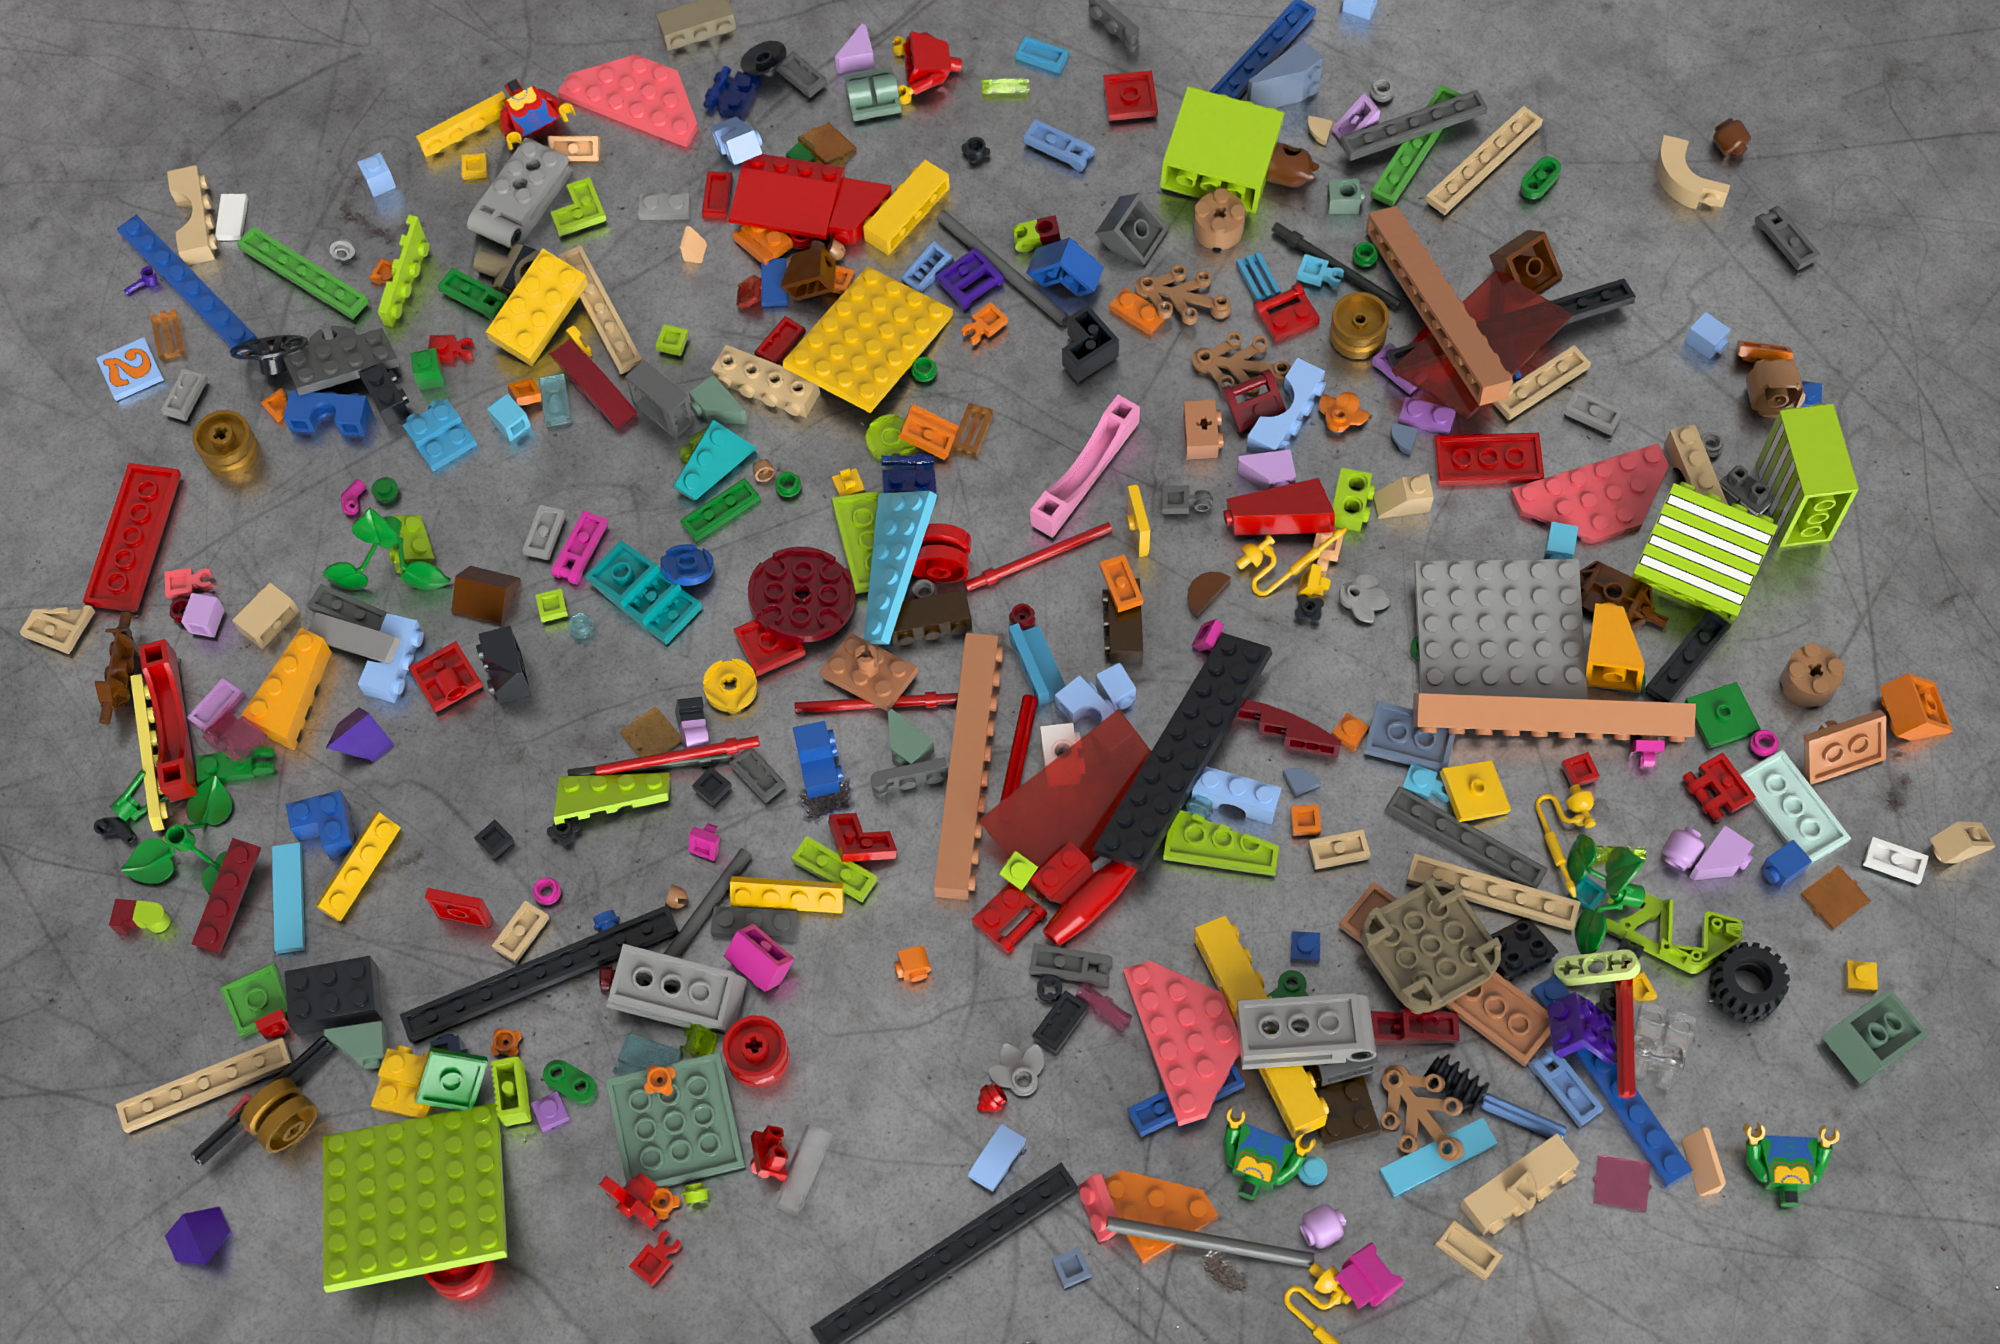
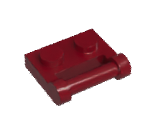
(1249, 411)

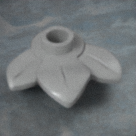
(1366, 599)
(1016, 1066)

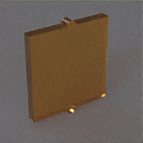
(827, 143)
(651, 734)
(1835, 897)

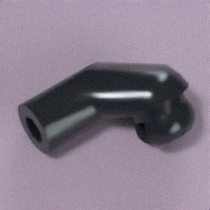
(115, 826)

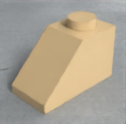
(1404, 497)
(1961, 842)

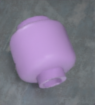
(1684, 848)
(1322, 1226)

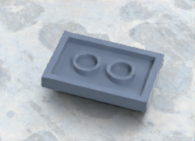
(1397, 740)

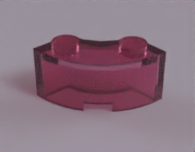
(234, 736)

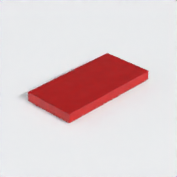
(1488, 459)

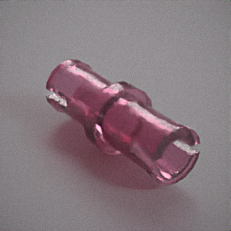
(1103, 1006)

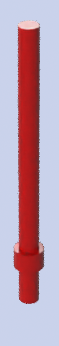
(991, 576)
(929, 700)
(730, 746)

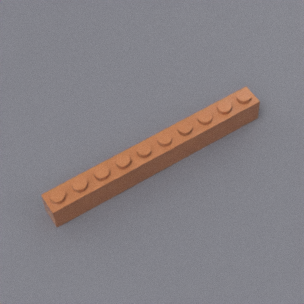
(1439, 306)
(1553, 715)
(967, 767)

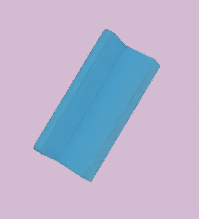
(1036, 662)

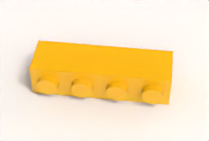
(906, 207)

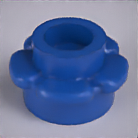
(605, 920)

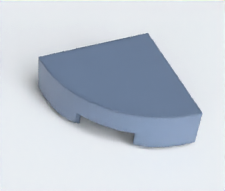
(1403, 437)
(1300, 780)

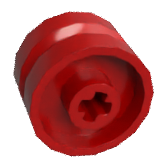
(943, 554)
(752, 1035)
(461, 1281)

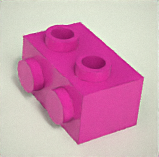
(758, 957)

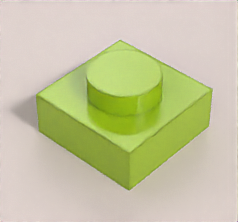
(672, 340)
(551, 605)
(1017, 870)

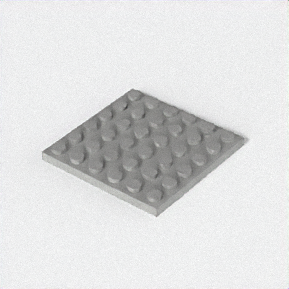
(1501, 628)

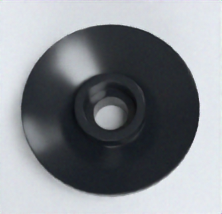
(763, 58)

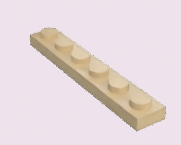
(1483, 160)
(603, 313)
(1498, 892)
(203, 1085)

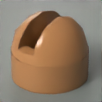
(836, 249)
(766, 468)
(674, 896)

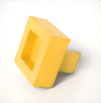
(848, 482)
(1312, 582)

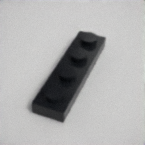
(1688, 657)

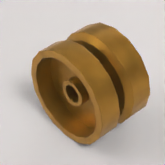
(1359, 325)
(226, 443)
(279, 1115)

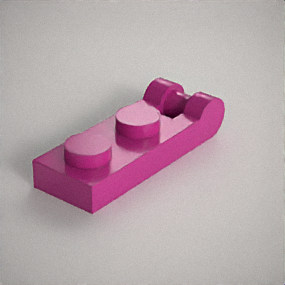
(579, 547)

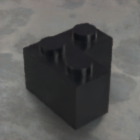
(1091, 345)

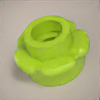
(695, 1193)

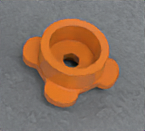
(502, 1035)
(659, 1072)
(671, 1201)

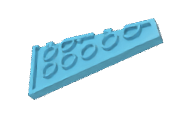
(896, 544)

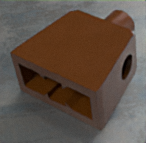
(810, 273)

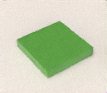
(254, 998)

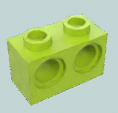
(1350, 499)

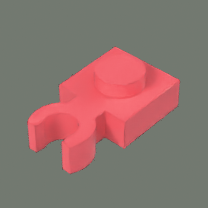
(184, 582)

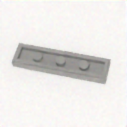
(355, 638)

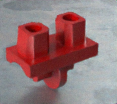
(768, 1153)

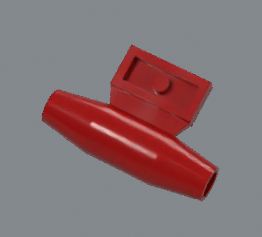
(1079, 890)

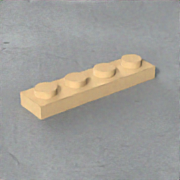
(1543, 382)

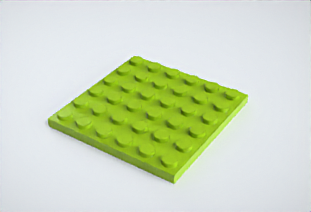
(412, 1198)

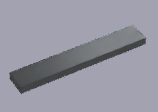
(1413, 125)
(1465, 839)

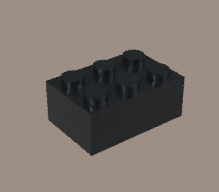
(333, 995)

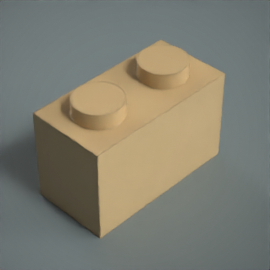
(265, 615)

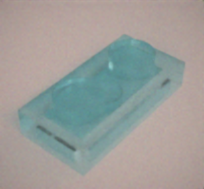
(555, 400)

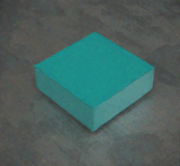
(1588, 893)

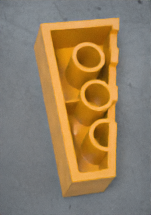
(289, 689)

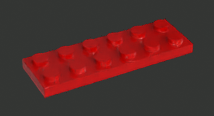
(132, 537)

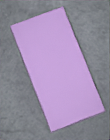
(222, 695)

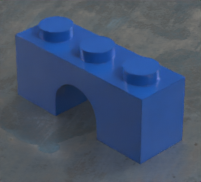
(350, 412)

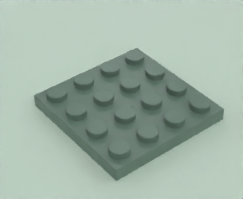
(676, 1134)

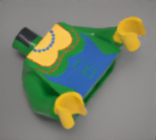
(1260, 1156)
(1788, 1161)

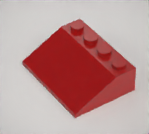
(786, 195)

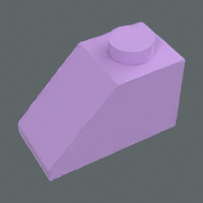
(1268, 468)
(1723, 856)

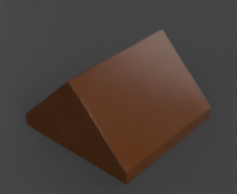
(483, 594)

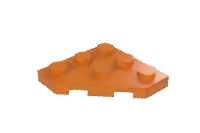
(1157, 1203)

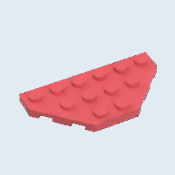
(637, 95)
(1599, 497)
(1187, 1034)

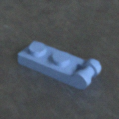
(1058, 144)
(1566, 1087)

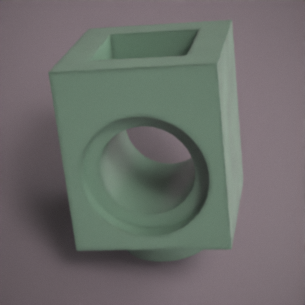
(1336, 196)

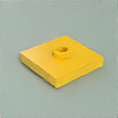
(1137, 520)
(1475, 791)

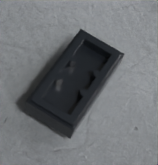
(1060, 1022)

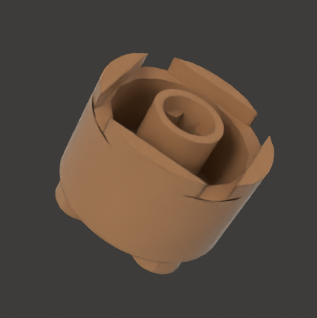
(1219, 220)
(1774, 386)
(1812, 676)

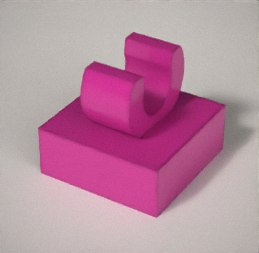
(1208, 635)
(1647, 749)
(704, 842)

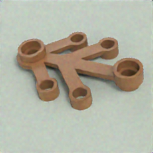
(1152, 288)
(1238, 362)
(1418, 1110)

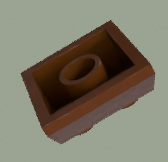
(1528, 260)

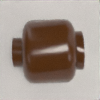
(1731, 137)

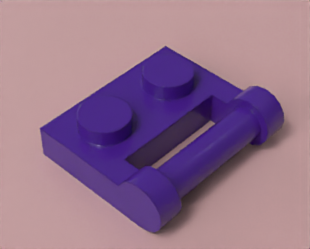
(966, 271)

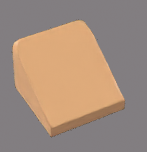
(692, 246)

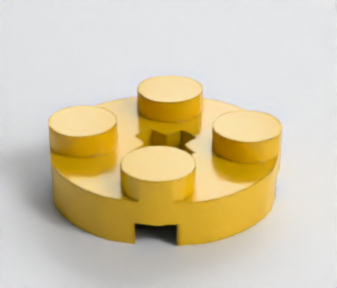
(733, 699)

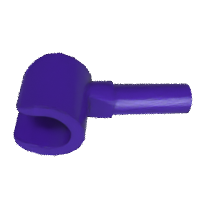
(148, 279)

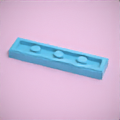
(288, 898)
(1427, 1163)

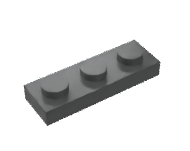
(346, 608)
(775, 923)

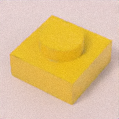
(1861, 976)

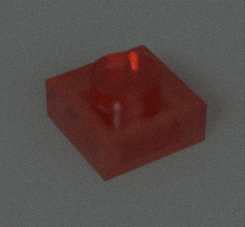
(749, 292)

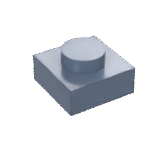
(1071, 1267)

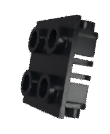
(1523, 948)

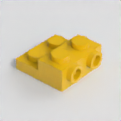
(399, 1082)

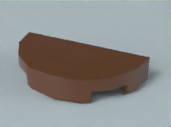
(1205, 590)

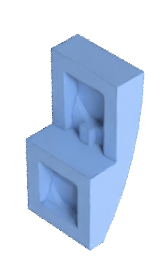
(997, 1157)

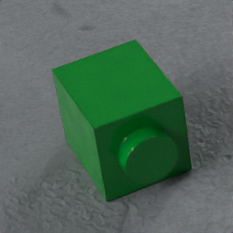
(427, 369)

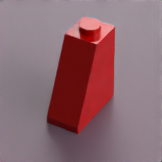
(854, 205)

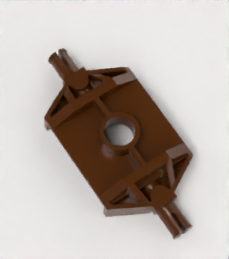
(1634, 594)
(123, 652)

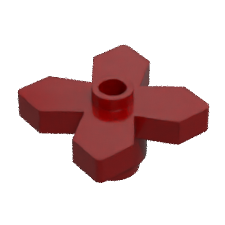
(633, 1198)

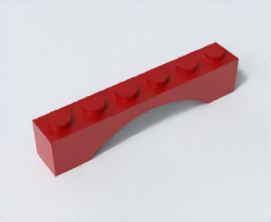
(175, 759)

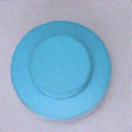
(1313, 1170)

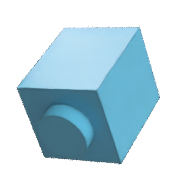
(508, 417)
(1560, 541)

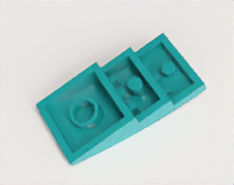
(643, 592)

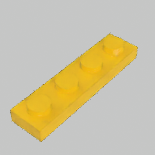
(461, 125)
(357, 866)
(786, 894)

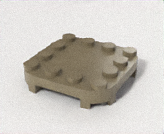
(1430, 946)

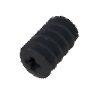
(1458, 1082)

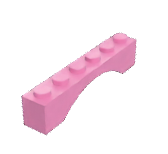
(1063, 497)

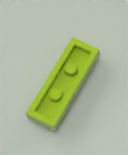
(828, 866)

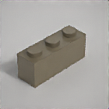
(695, 22)

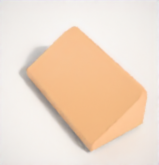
(577, 147)
(1704, 1162)

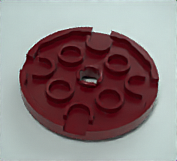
(806, 569)

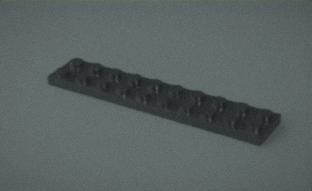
(1182, 752)

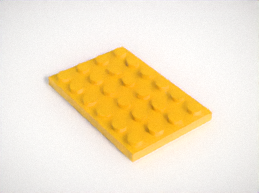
(868, 339)

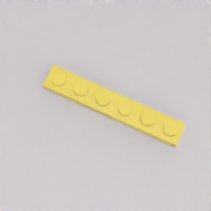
(147, 740)

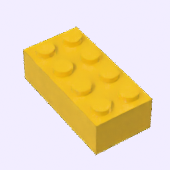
(537, 307)

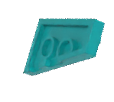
(711, 460)

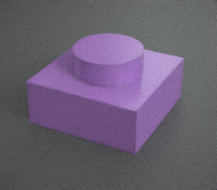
(550, 1111)

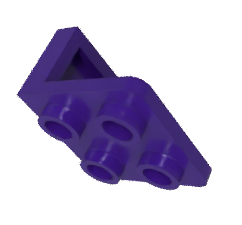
(1580, 1024)

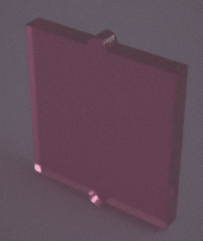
(1622, 1183)

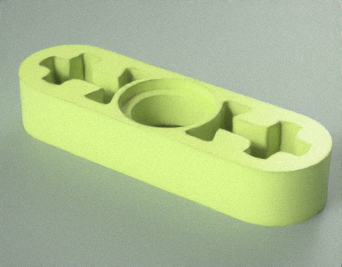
(1606, 975)

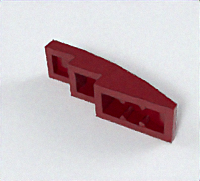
(593, 383)
(1297, 731)
(1415, 1029)

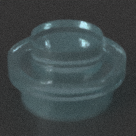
(581, 626)
(1200, 805)

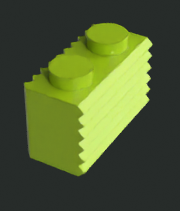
(510, 1091)

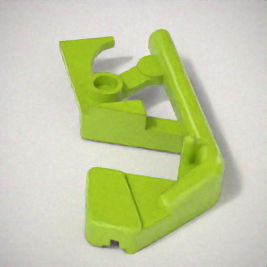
(1718, 935)

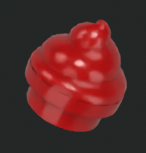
(991, 1098)

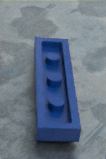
(1157, 1111)

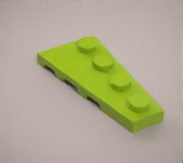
(403, 272)
(856, 527)
(598, 793)
(1214, 845)

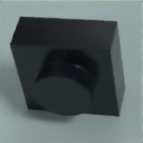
(712, 786)
(494, 839)

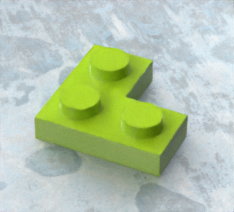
(583, 212)

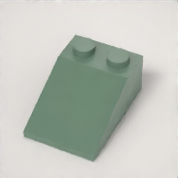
(1874, 1035)

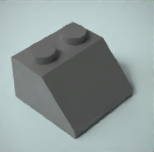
(1132, 229)

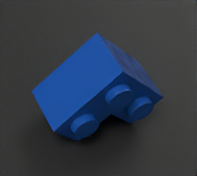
(1065, 264)
(816, 751)
(323, 817)

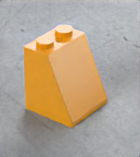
(1613, 651)

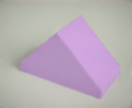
(856, 53)
(1358, 117)

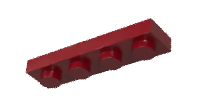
(226, 895)

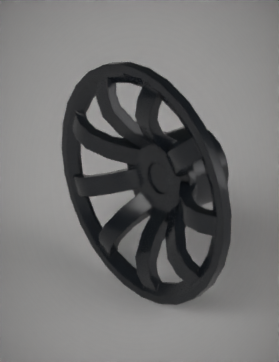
(270, 361)

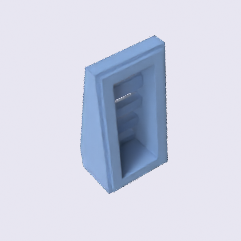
(927, 256)

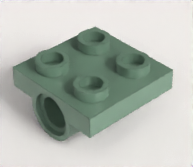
(872, 94)

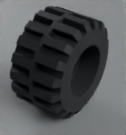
(1764, 966)

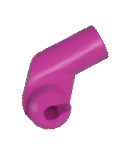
(349, 497)

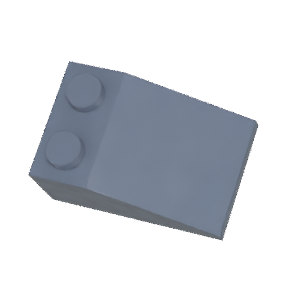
(1287, 78)

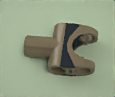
(507, 269)

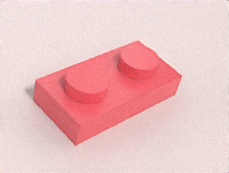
(1098, 1205)

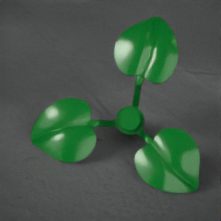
(385, 533)
(151, 859)
(1620, 870)

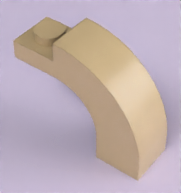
(1681, 181)

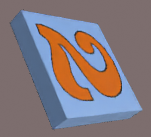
(129, 369)

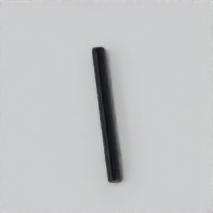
(233, 1126)

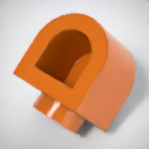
(912, 964)

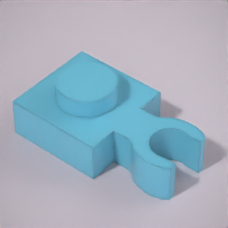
(1316, 270)
(1423, 783)

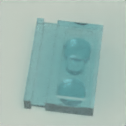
(640, 1053)

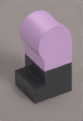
(691, 722)

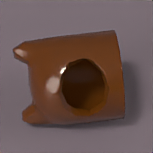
(1291, 166)

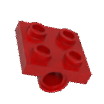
(445, 676)

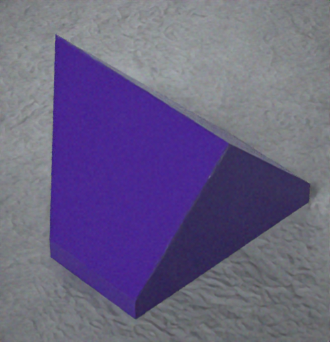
(359, 736)
(198, 1235)

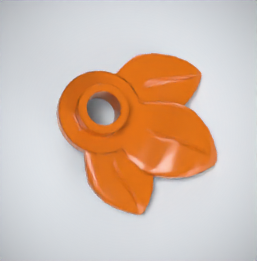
(1342, 411)

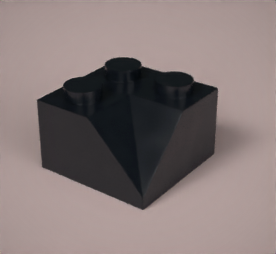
(504, 661)

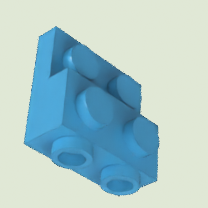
(438, 434)

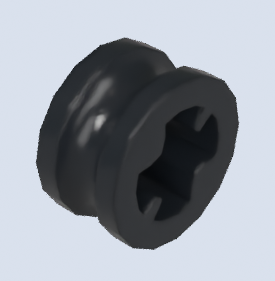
(1049, 980)

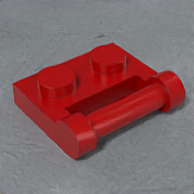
(1290, 319)
(1002, 911)

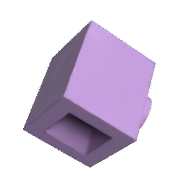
(203, 614)

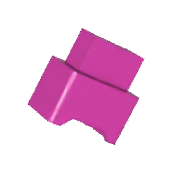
(1367, 1278)

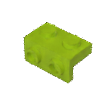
(415, 542)

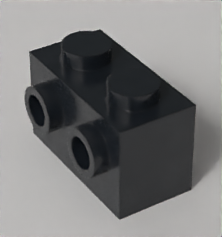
(384, 394)

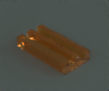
(164, 317)
(981, 434)

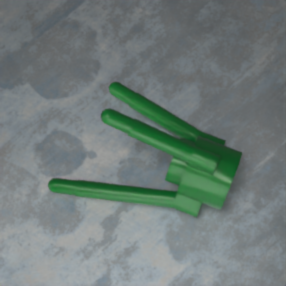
(126, 805)

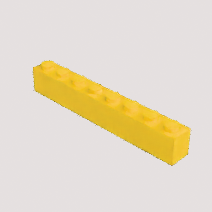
(1235, 978)

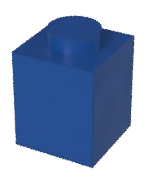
(1786, 864)

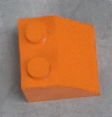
(1915, 707)

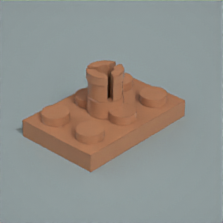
(869, 672)
(1844, 746)

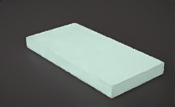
(1794, 806)

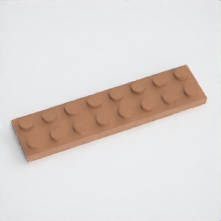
(1493, 1009)

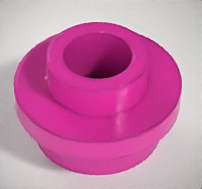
(1765, 736)
(543, 884)

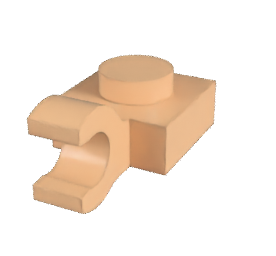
(1331, 552)

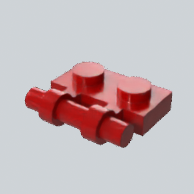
(1725, 782)

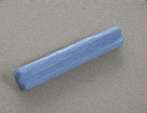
(1522, 1116)

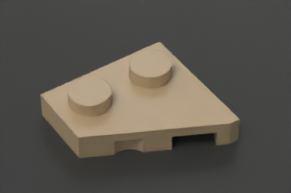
(57, 627)

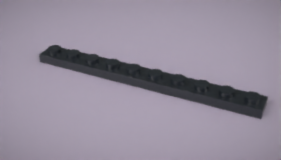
(1580, 304)
(537, 974)
(945, 1257)

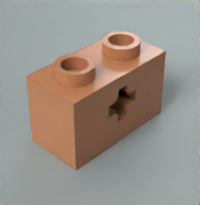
(1199, 442)

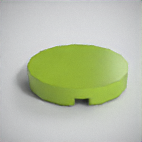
(883, 437)

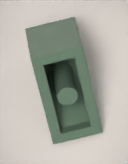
(716, 403)
(907, 742)
(361, 1042)

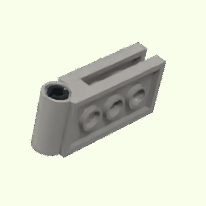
(520, 194)
(702, 997)
(1331, 1026)

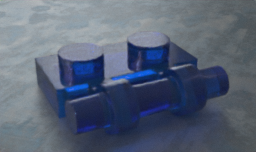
(739, 94)
(908, 480)

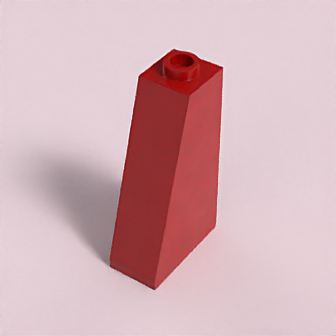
(1282, 510)

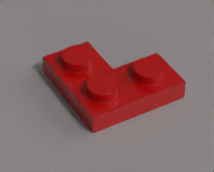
(856, 845)

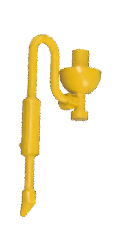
(1254, 554)
(1578, 803)
(1325, 1284)

